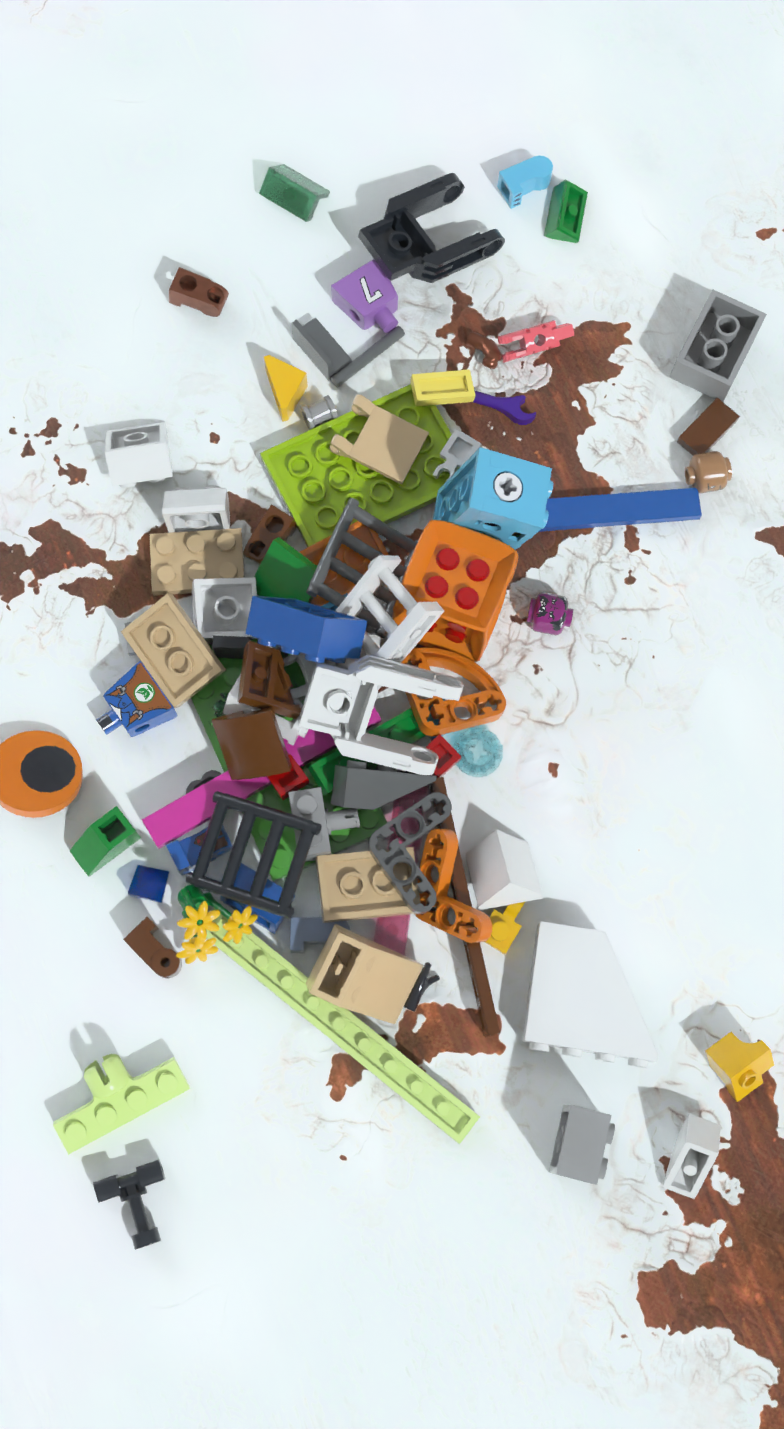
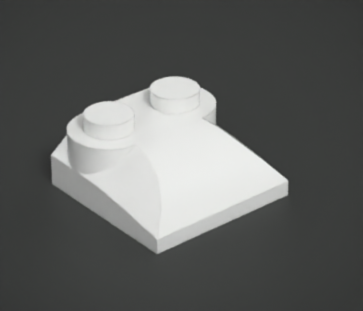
(222, 606)

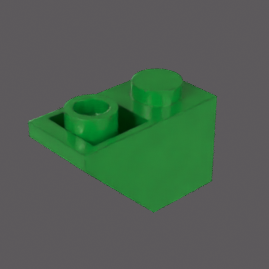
(104, 841)

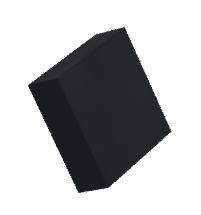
(229, 646)

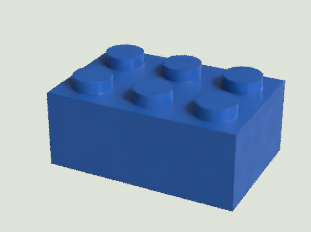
(305, 629)

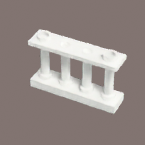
(411, 630)

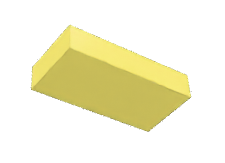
(442, 388)

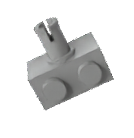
(310, 805)

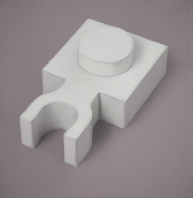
(456, 452)

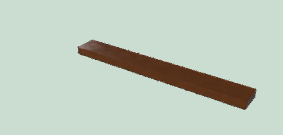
(473, 950)

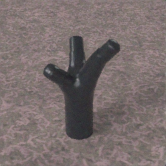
(419, 987)

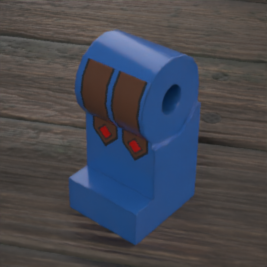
(187, 850)

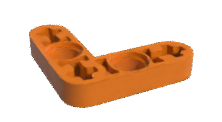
(463, 912)

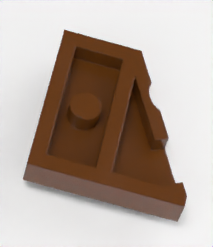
(265, 681)

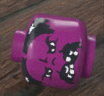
(549, 613)

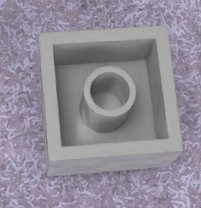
(582, 1144)

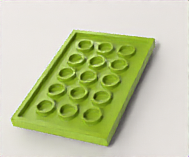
(320, 483)

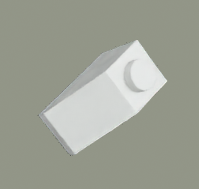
(692, 1156)

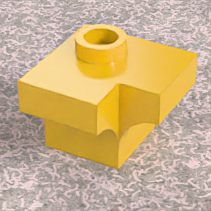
(739, 1064)

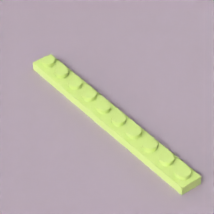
(349, 1033)

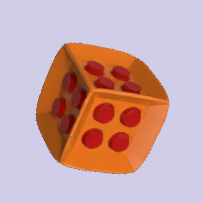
(466, 578)

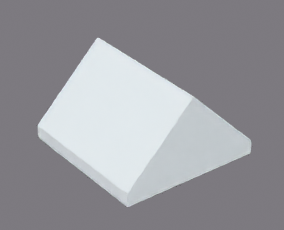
(502, 871)

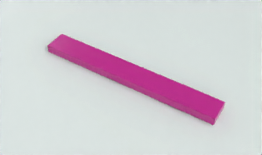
(198, 805)

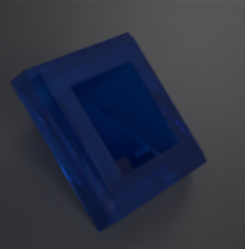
(149, 884)

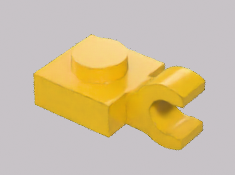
(504, 927)

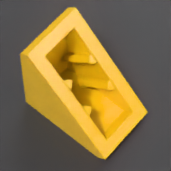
(286, 384)

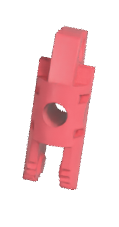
(548, 336)

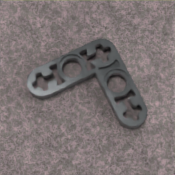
(398, 851)

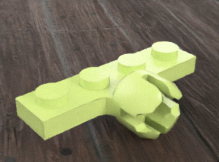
(118, 1099)

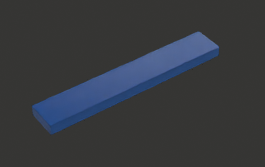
(623, 509)

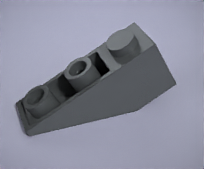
(371, 788)

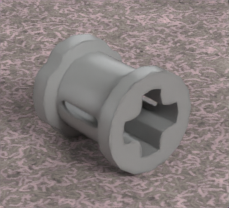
(319, 412)

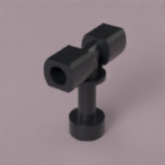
(130, 1188)

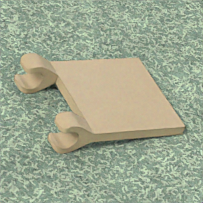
(385, 442)

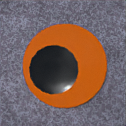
(38, 773)

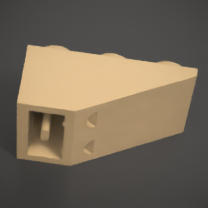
(363, 975)

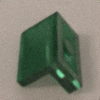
(292, 191)

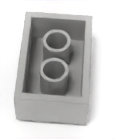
(717, 345)

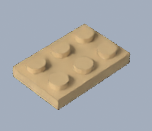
(194, 555)
(173, 650)
(357, 888)

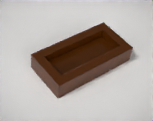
(708, 428)

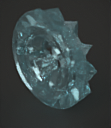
(486, 763)

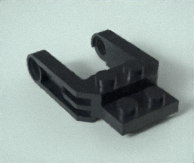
(404, 247)

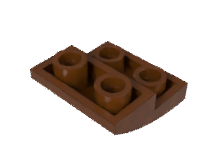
(252, 744)

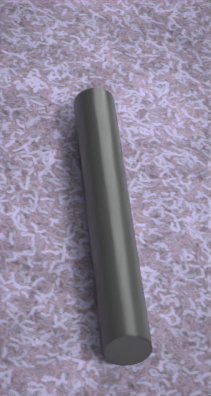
(367, 356)

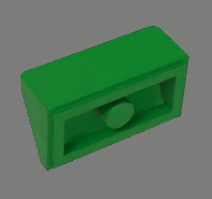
(566, 212)

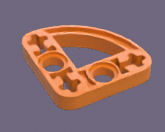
(444, 710)

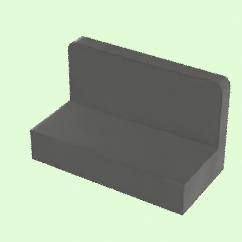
(320, 347)

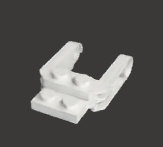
(343, 701)

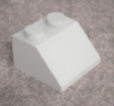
(138, 454)
(196, 509)

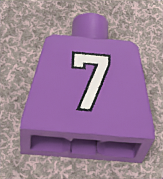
(367, 297)

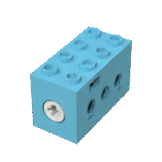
(497, 497)

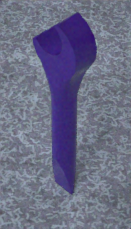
(507, 405)

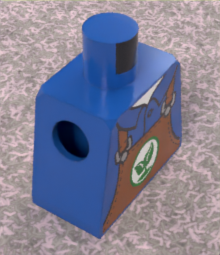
(136, 703)

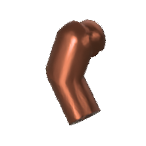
(488, 347)

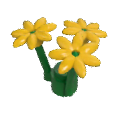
(197, 920)

